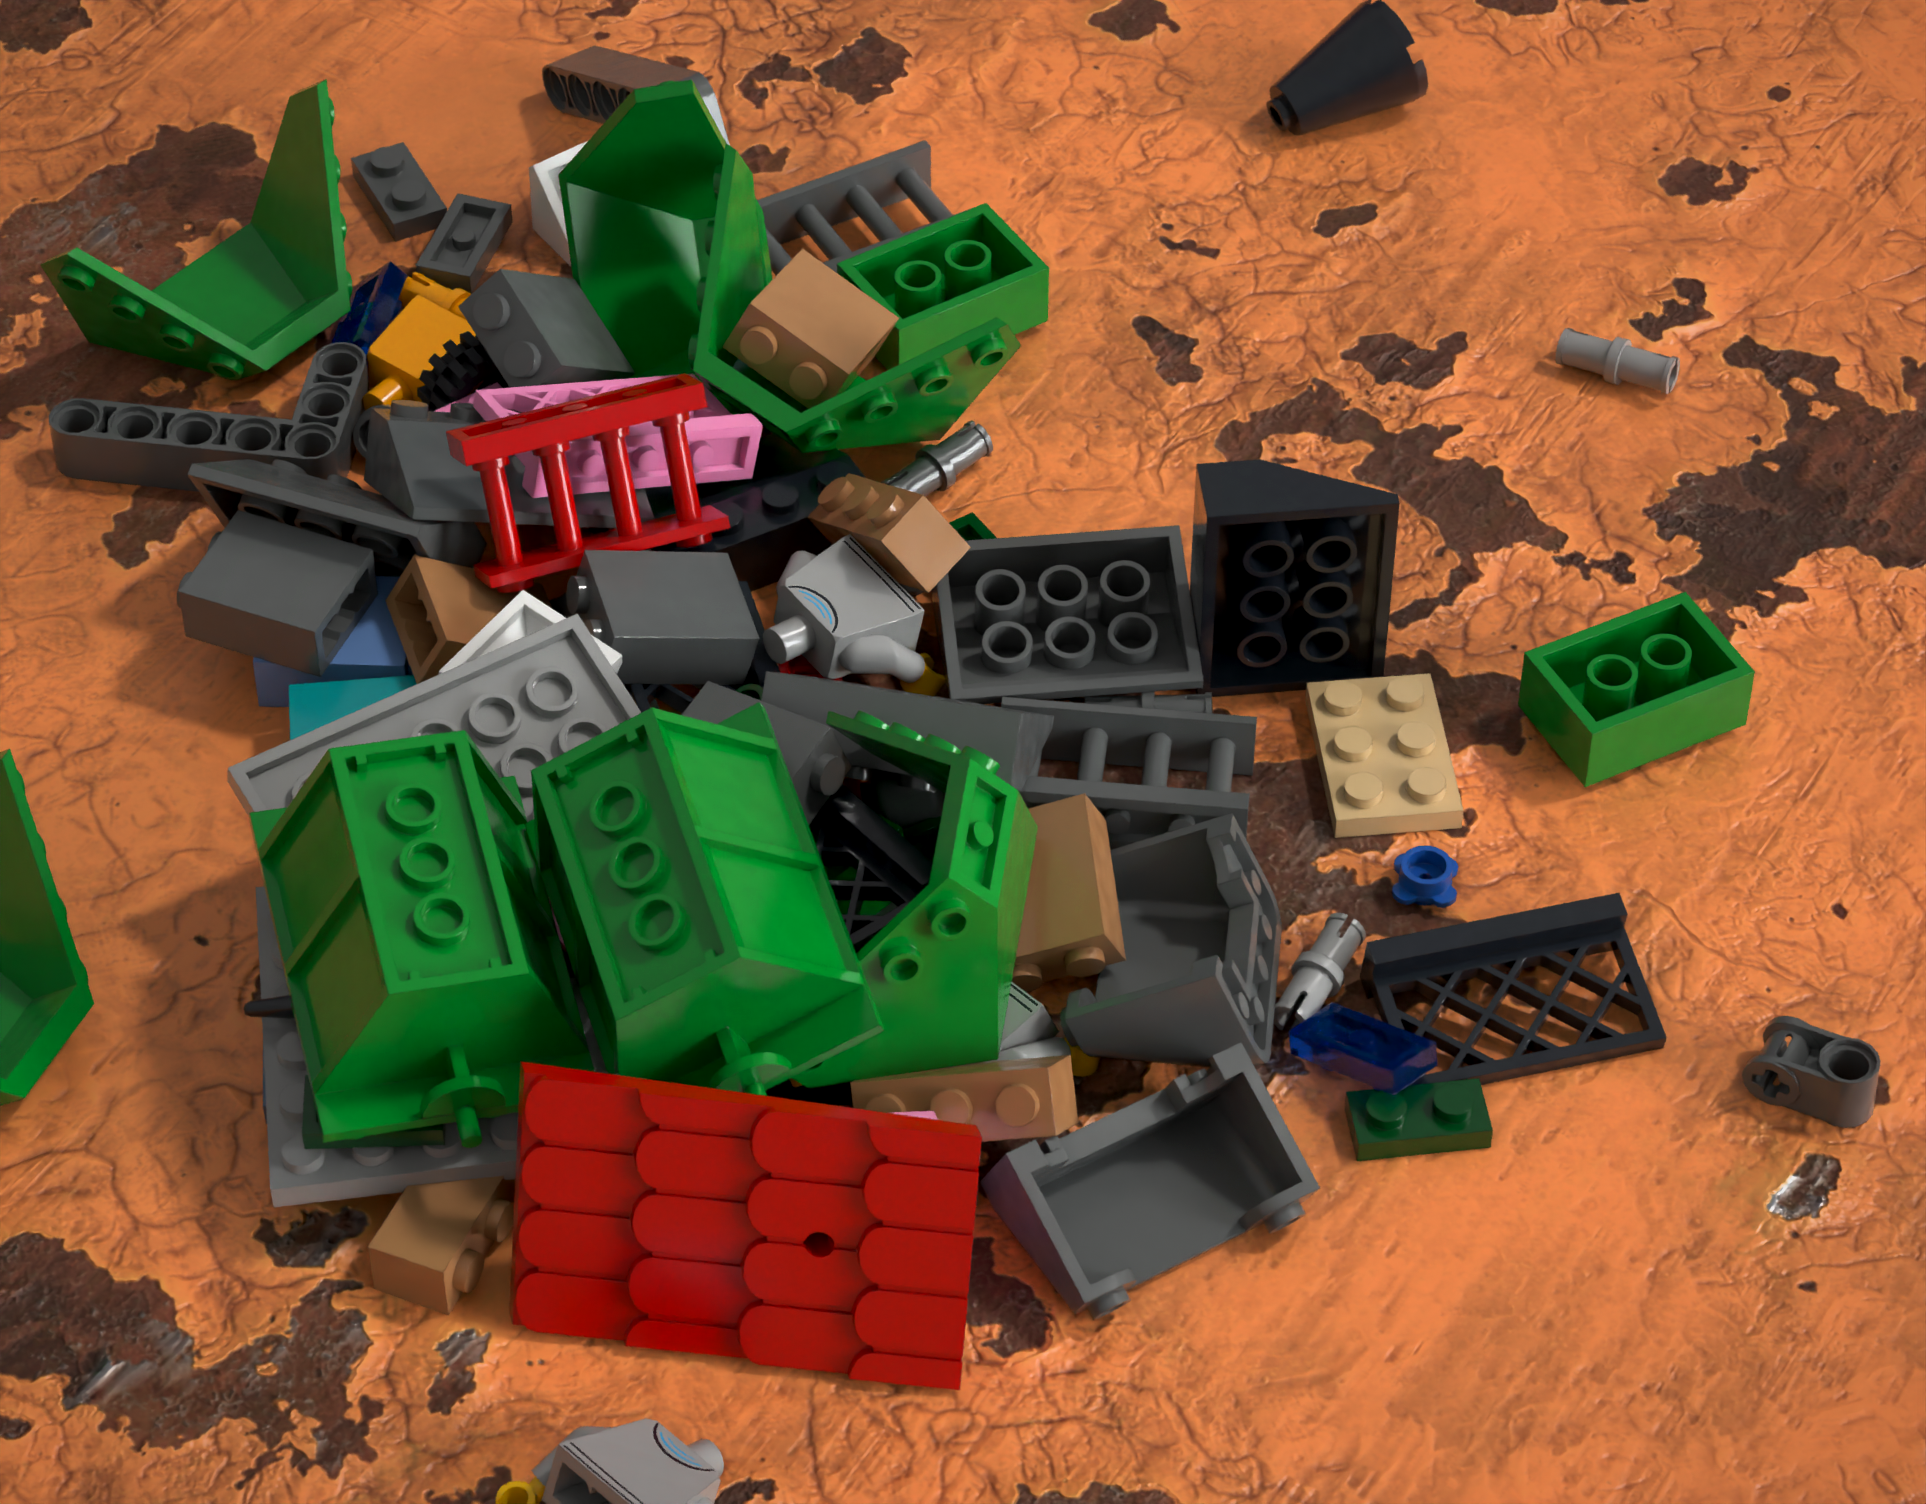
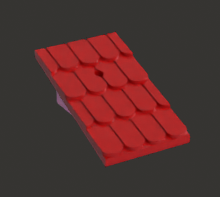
(743, 1225)

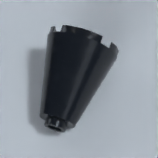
(1350, 73)

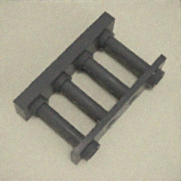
(852, 194)
(1148, 740)

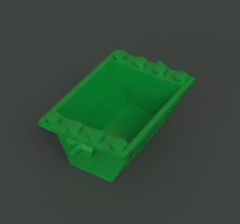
(697, 904)
(415, 938)

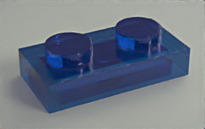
(372, 307)
(1363, 1048)

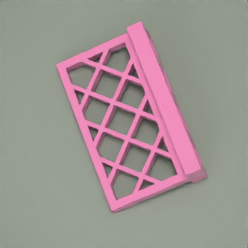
(719, 443)

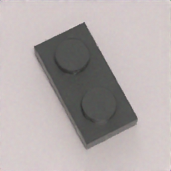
(398, 191)
(465, 242)

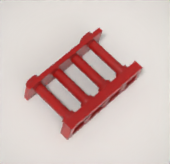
(548, 436)

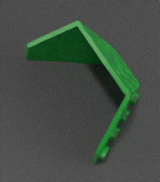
(639, 223)
(251, 293)
(896, 407)
(951, 953)
(40, 969)

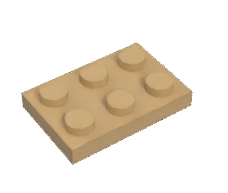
(1383, 755)

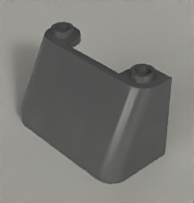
(1196, 951)
(1153, 1184)

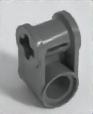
(1817, 1072)

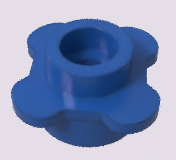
(1425, 877)

